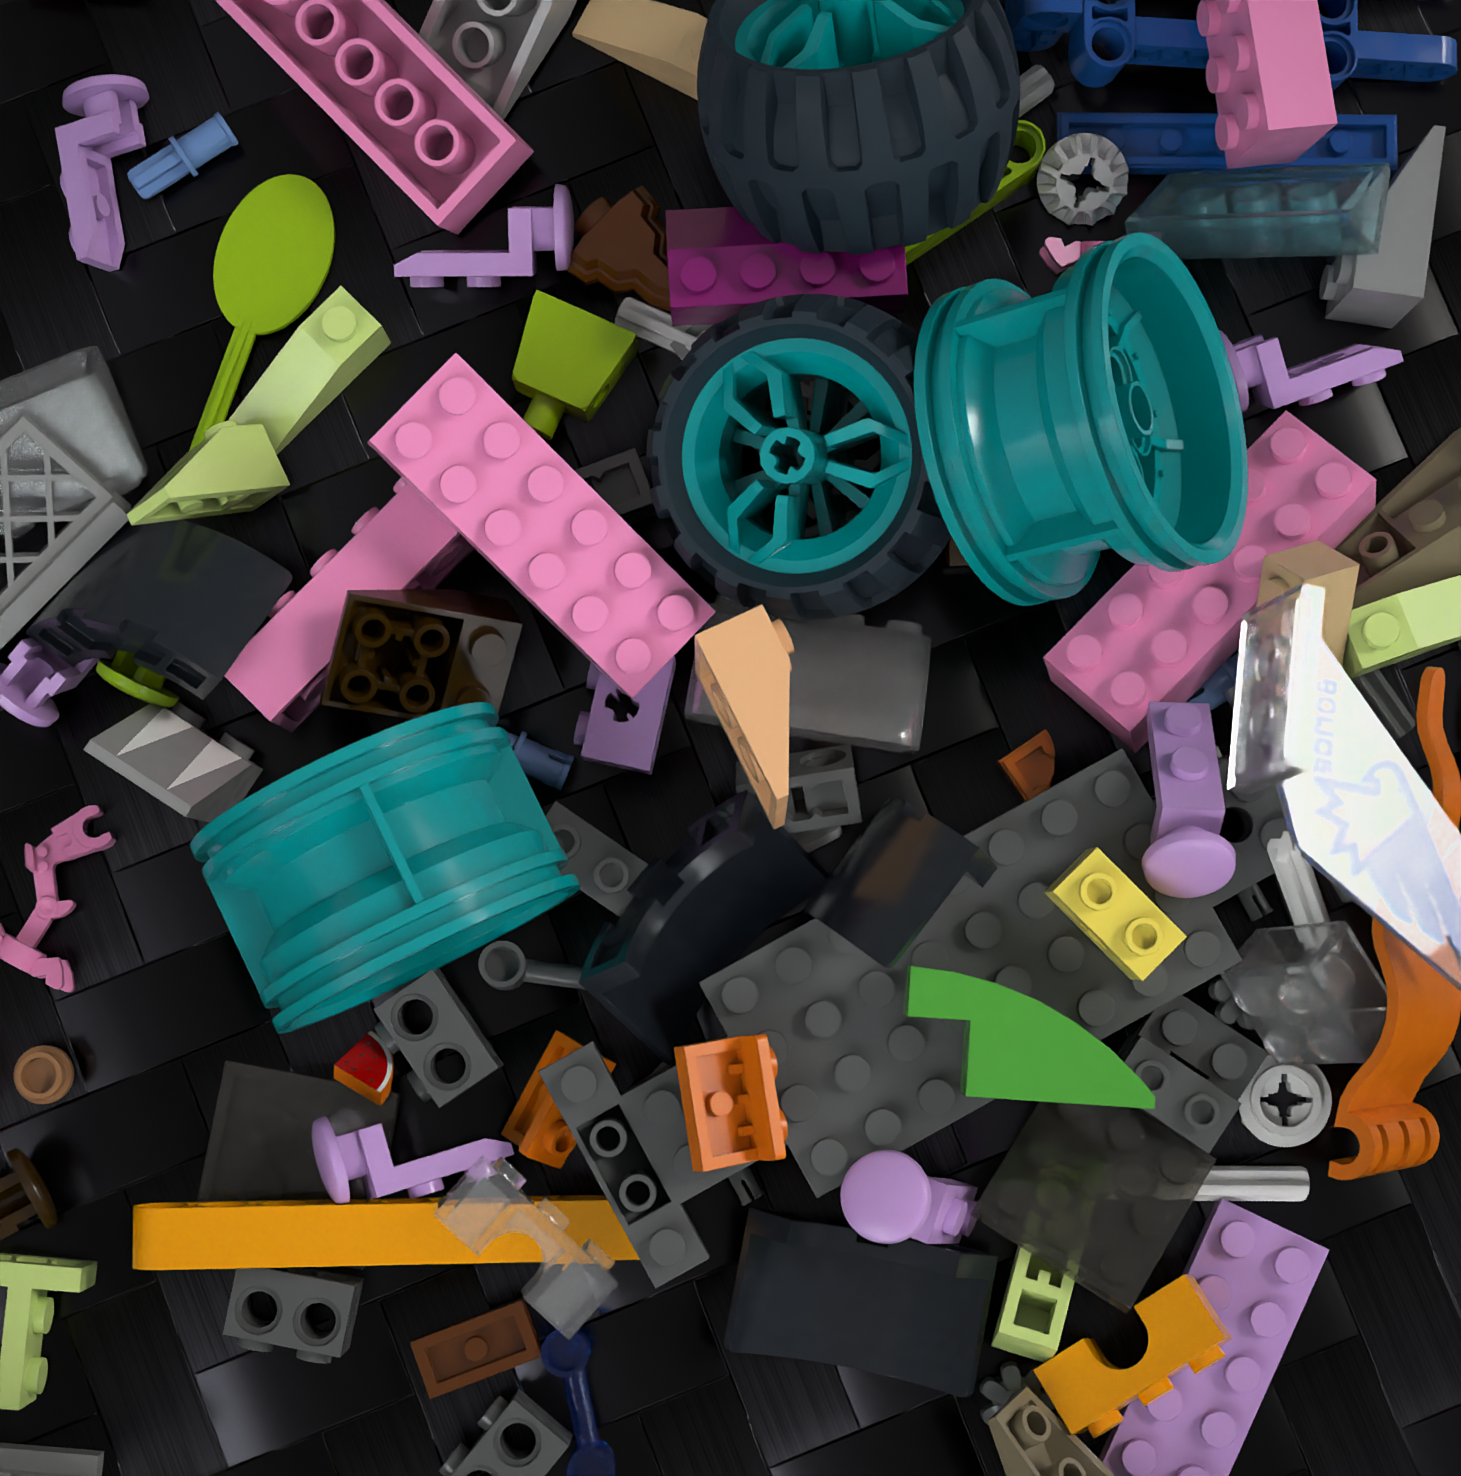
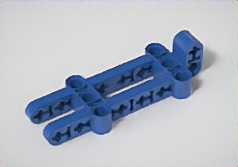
(1178, 43)

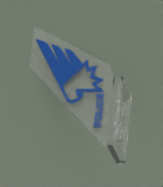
(1343, 780)

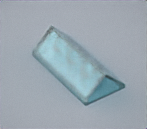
(1268, 211)

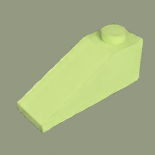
(313, 368)
(220, 476)
(1403, 626)
(1032, 1308)

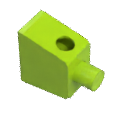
(568, 362)

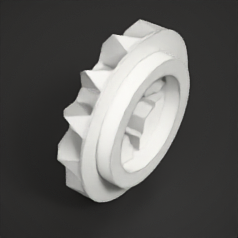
(1070, 157)
(1301, 1120)

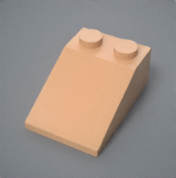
(748, 684)

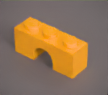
(1180, 1334)

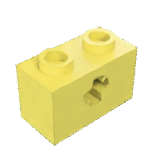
(1115, 914)

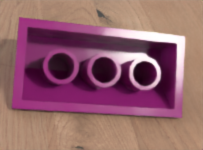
(726, 264)

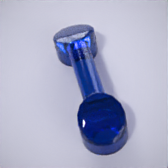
(567, 1360)

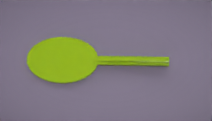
(267, 273)

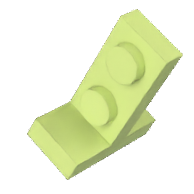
(30, 1316)

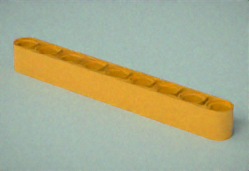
(342, 1234)

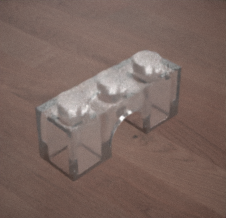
(570, 1276)

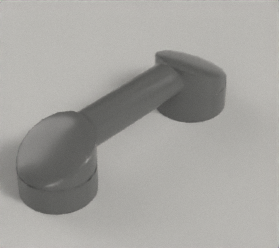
(506, 968)

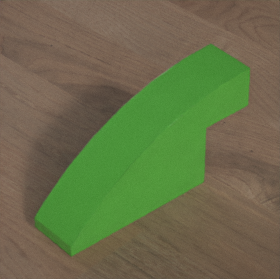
(1021, 1045)

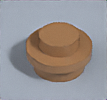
(43, 1074)

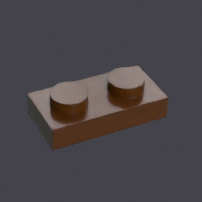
(476, 1348)

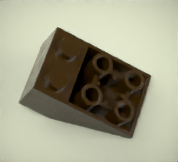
(420, 651)

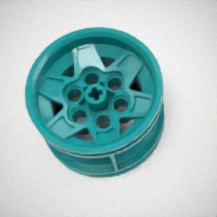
(1082, 422)
(382, 863)

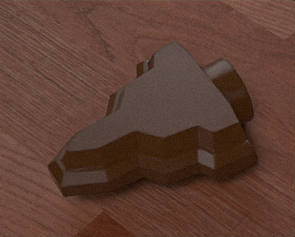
(624, 248)

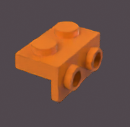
(731, 1101)
(536, 1120)

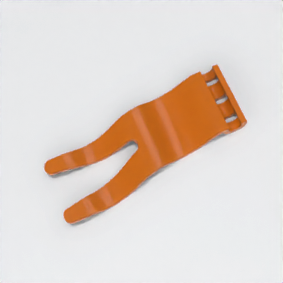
(1419, 1012)

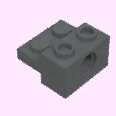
(1184, 1100)

